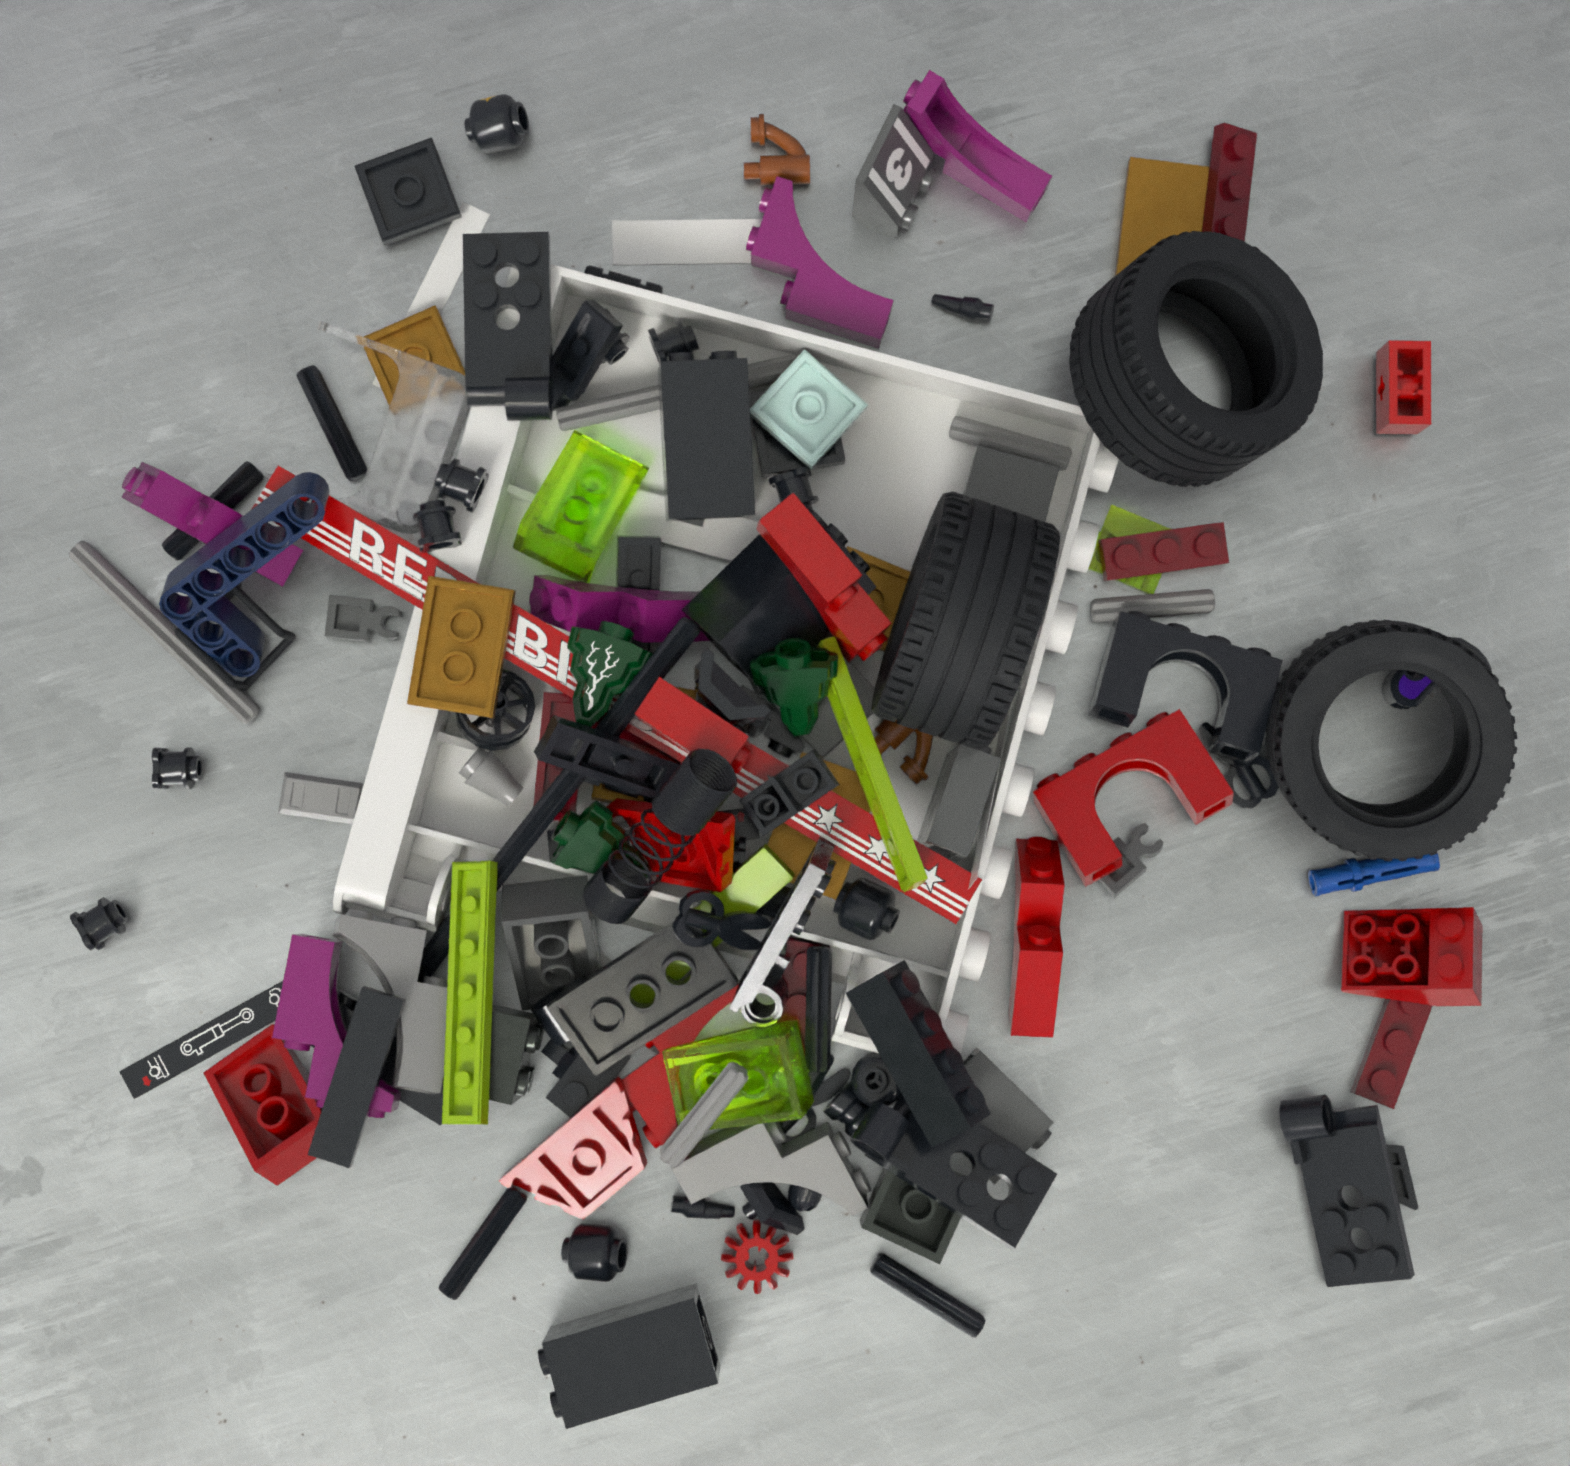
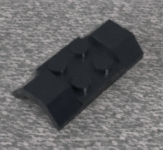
(727, 699)

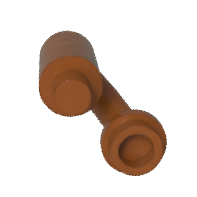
(793, 166)
(893, 735)

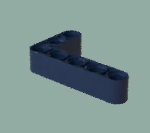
(206, 589)

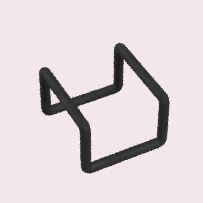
(287, 635)

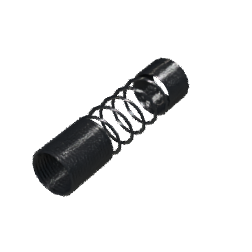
(682, 806)

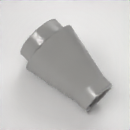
(490, 776)

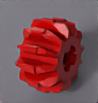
(741, 1254)

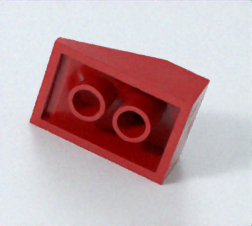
(266, 1105)

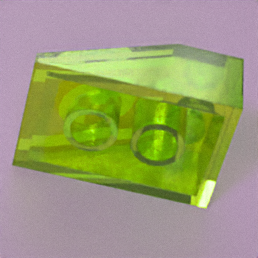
(580, 507)
(775, 1066)

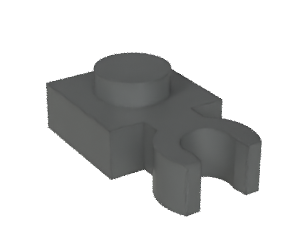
(354, 618)
(1132, 865)

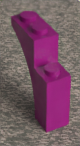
(971, 151)
(818, 294)
(194, 513)
(585, 605)
(312, 1016)

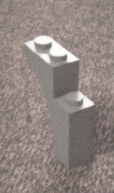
(395, 957)
(758, 1156)

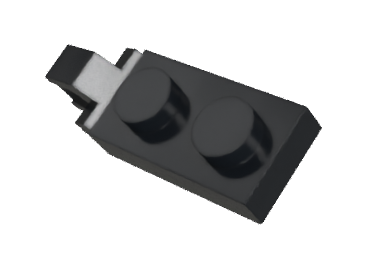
(582, 352)

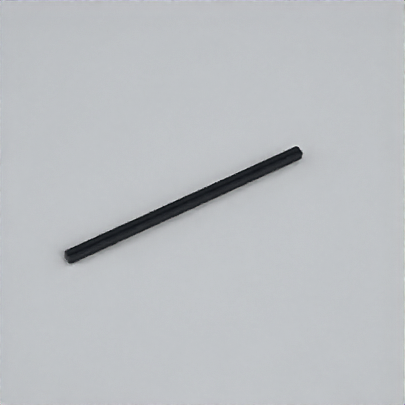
(567, 781)

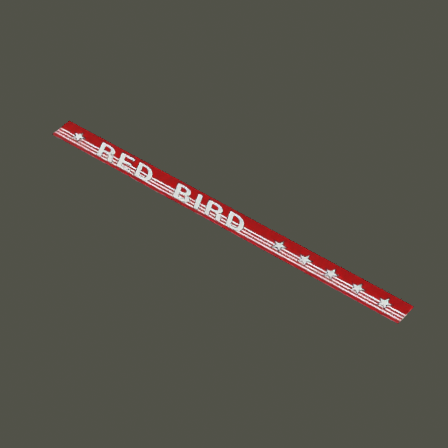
(545, 655)

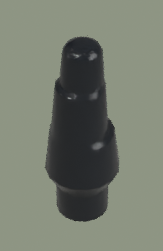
(967, 307)
(701, 1208)

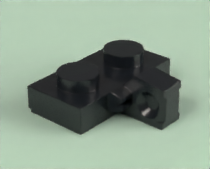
(576, 1081)

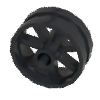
(500, 741)

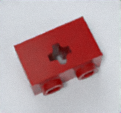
(1403, 387)

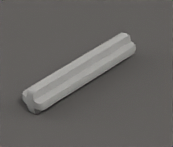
(1008, 441)
(1154, 604)
(704, 1114)

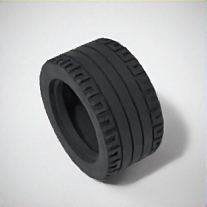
(1250, 318)
(966, 621)
(1456, 798)

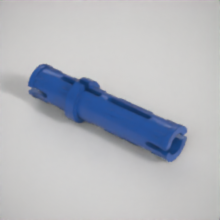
(1356, 874)

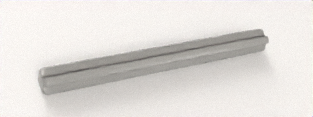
(647, 399)
(160, 629)

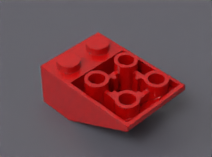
(1414, 955)

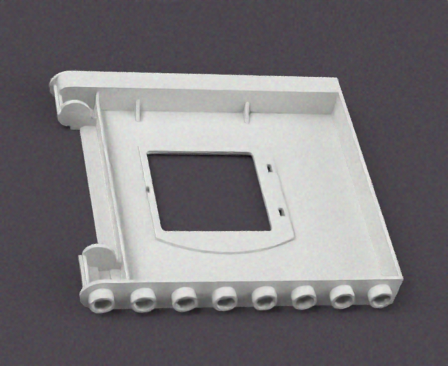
(897, 465)

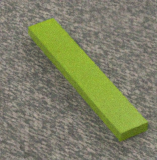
(873, 775)
(750, 889)
(469, 993)

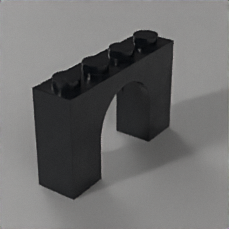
(1241, 676)

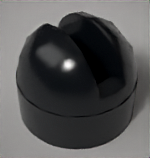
(803, 1198)

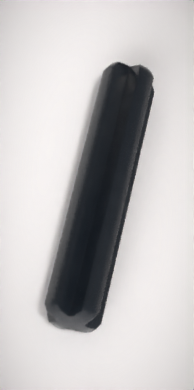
(332, 423)
(229, 494)
(818, 1008)
(482, 1242)
(927, 1295)

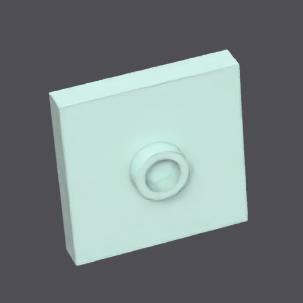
(807, 409)

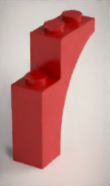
(826, 578)
(1036, 937)
(649, 1085)

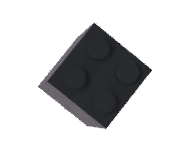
(706, 436)
(761, 603)
(629, 1356)

